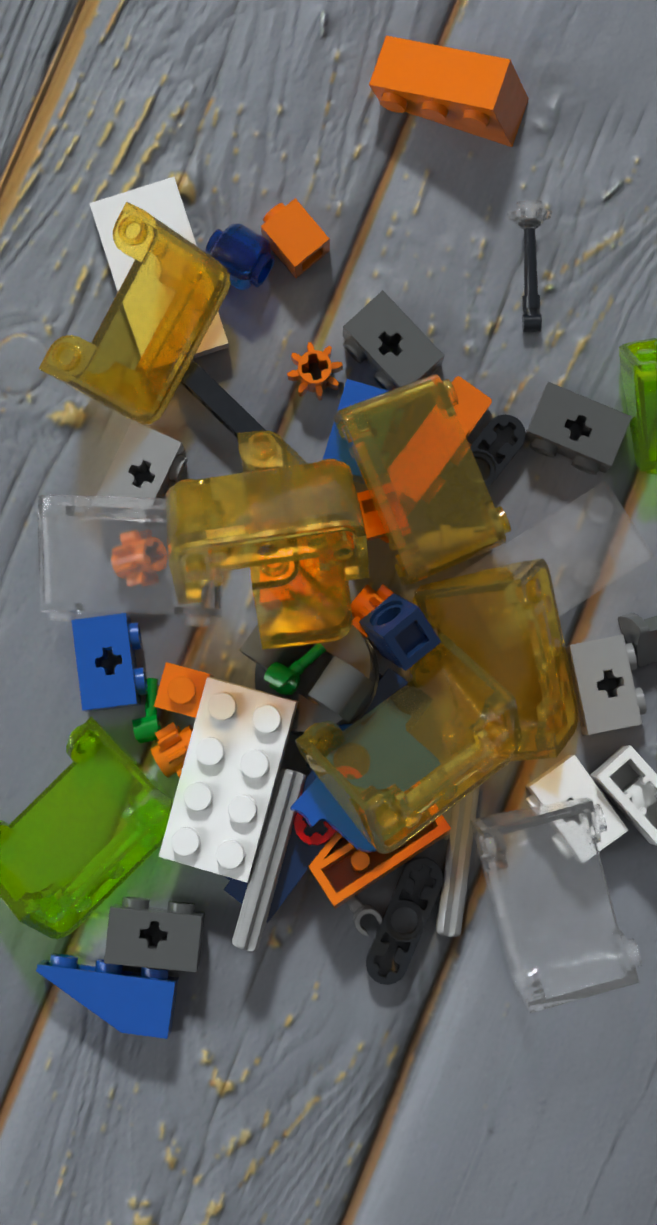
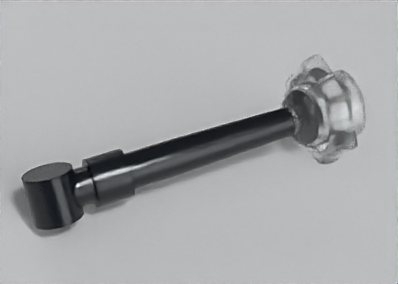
(530, 216)

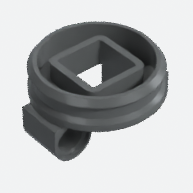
(341, 691)

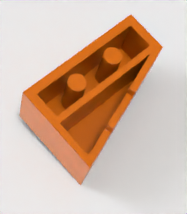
(451, 88)
(346, 871)

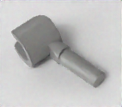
(360, 909)

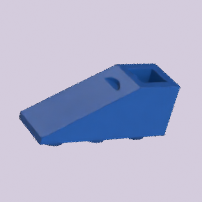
(125, 999)

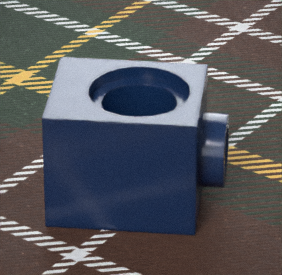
(400, 631)

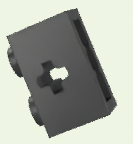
(386, 322)
(600, 429)
(131, 947)

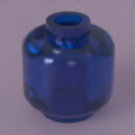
(243, 255)

